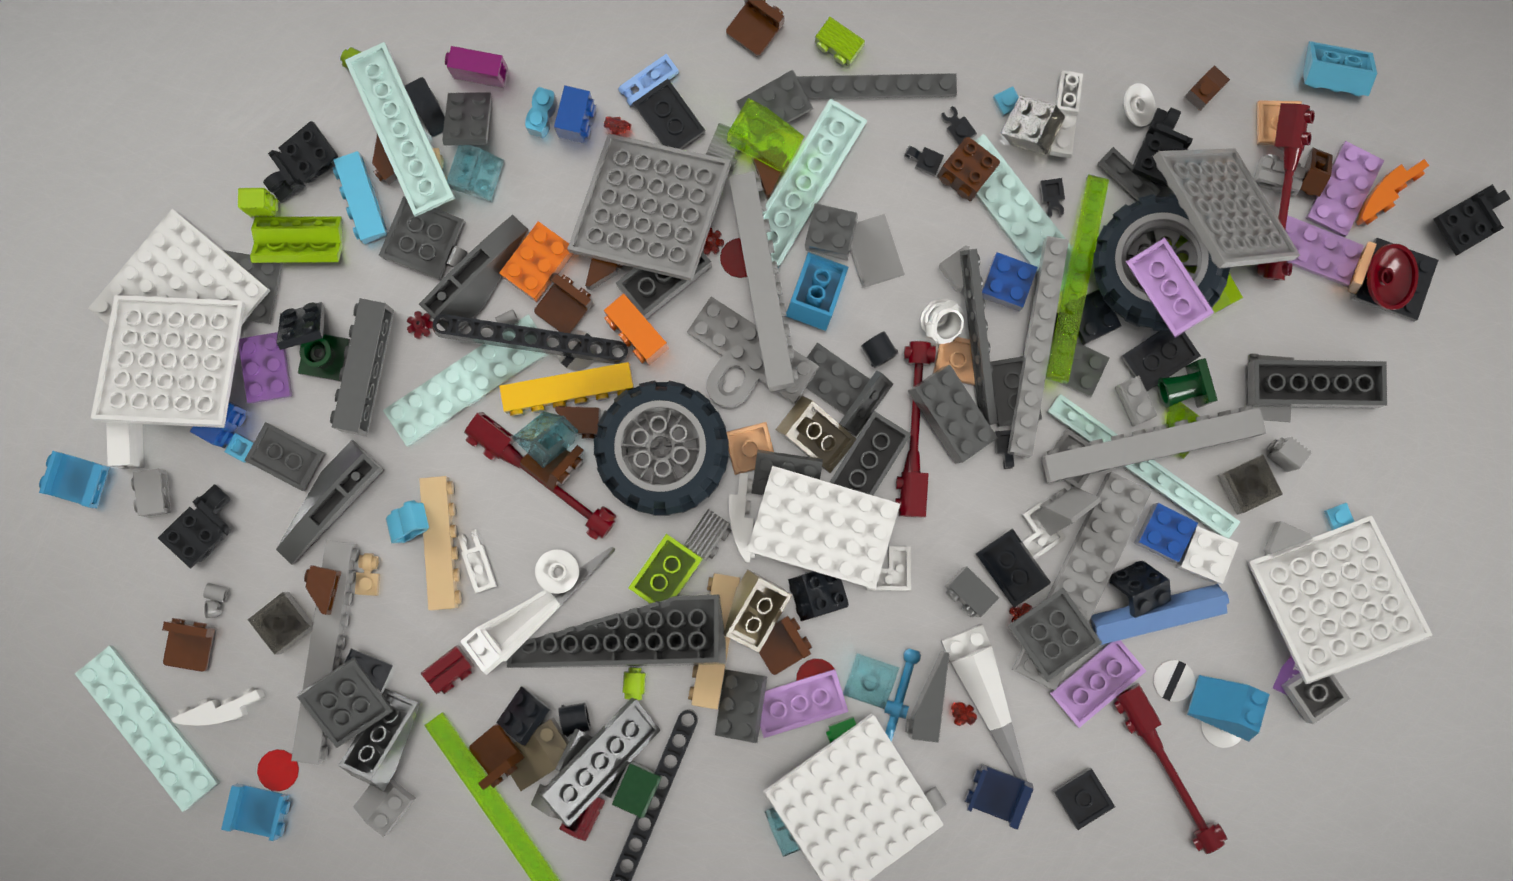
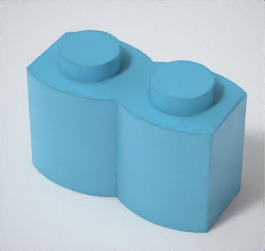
(543, 108)
(407, 522)

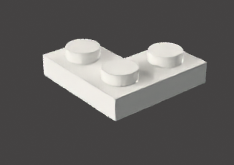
(1040, 541)
(898, 574)

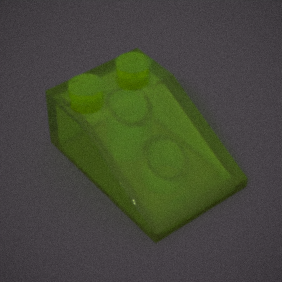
(764, 136)

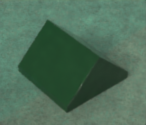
(636, 790)

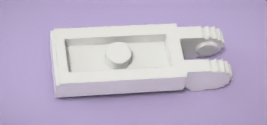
(477, 563)

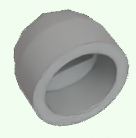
(210, 609)

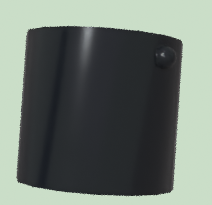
(879, 349)
(573, 718)

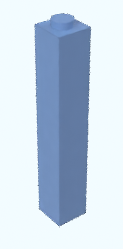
(1182, 609)

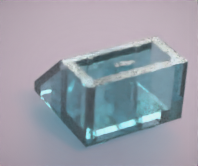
(475, 172)
(546, 437)

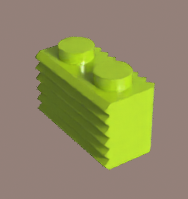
(839, 41)
(257, 202)

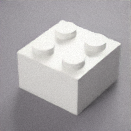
(1208, 555)

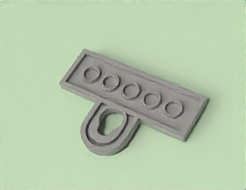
(740, 347)

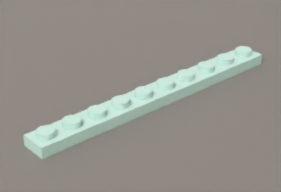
(1148, 471)

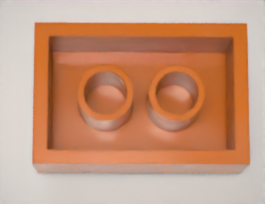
(536, 262)
(635, 330)

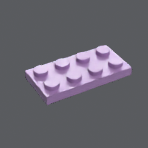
(1346, 190)
(1323, 251)
(1170, 287)
(1097, 682)
(802, 703)

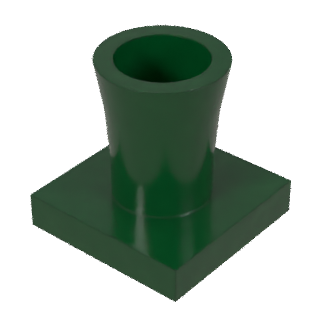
(331, 361)
(1195, 385)

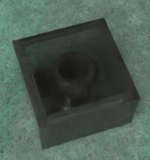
(1033, 124)
(1250, 484)
(281, 623)

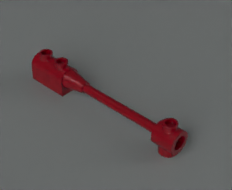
(1291, 138)
(498, 444)
(913, 483)
(1144, 721)

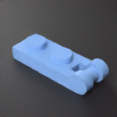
(648, 79)

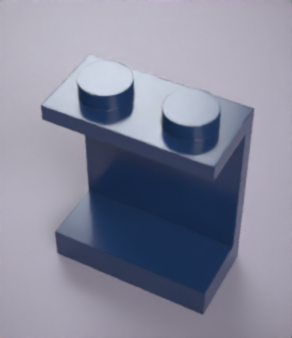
(999, 795)

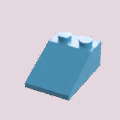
(817, 291)
(1229, 706)

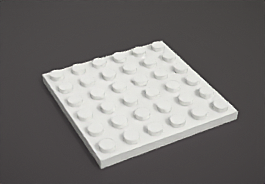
(181, 264)
(168, 361)
(1339, 600)
(854, 805)

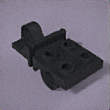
(1159, 138)
(300, 160)
(1472, 219)
(198, 530)

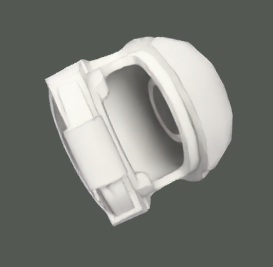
(937, 313)

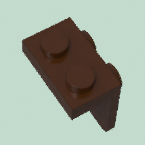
(756, 25)
(968, 168)
(563, 304)
(557, 470)
(187, 644)
(784, 646)
(496, 755)

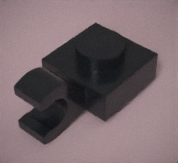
(927, 160)
(1002, 447)

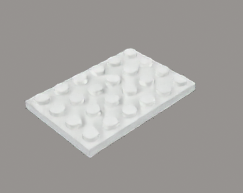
(823, 527)

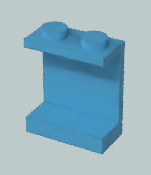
(73, 479)
(256, 811)

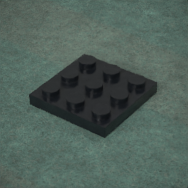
(1426, 270)

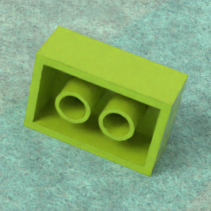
(665, 571)

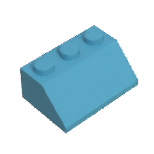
(1339, 69)

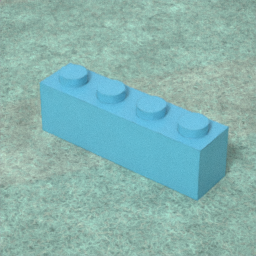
(360, 197)

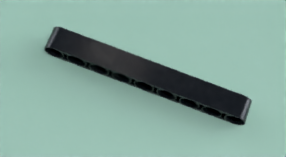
(521, 332)
(661, 793)

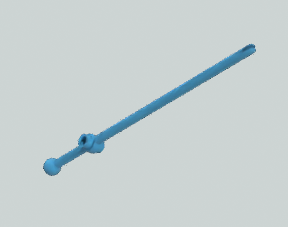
(897, 709)

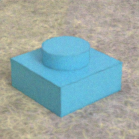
(1006, 100)
(239, 447)
(1339, 516)

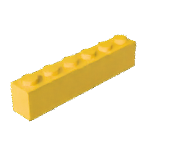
(566, 388)

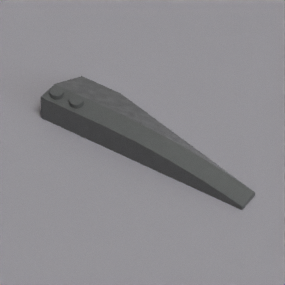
(658, 634)

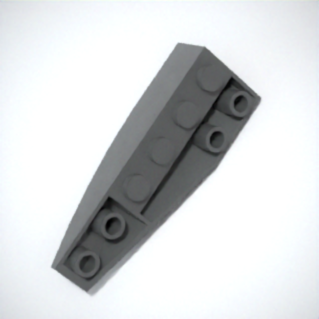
(474, 278)
(328, 498)

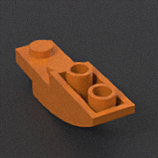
(1385, 192)

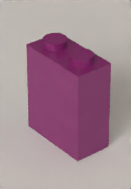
(476, 66)

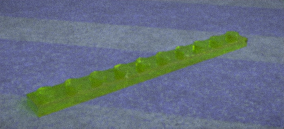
(1077, 279)
(490, 800)

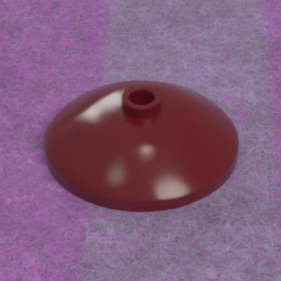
(1392, 276)

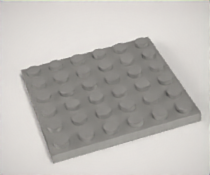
(649, 207)
(1226, 207)

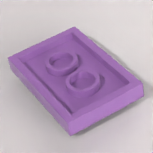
(264, 368)

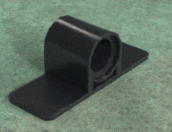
(426, 105)

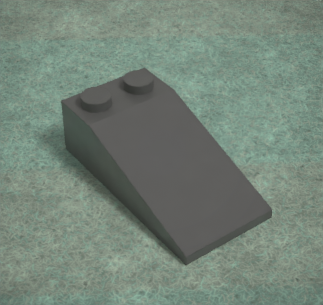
(927, 713)
(378, 748)

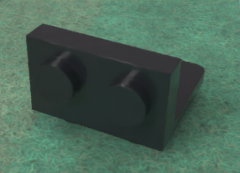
(1143, 586)
(817, 594)

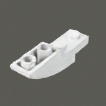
(1068, 102)
(741, 526)
(212, 712)

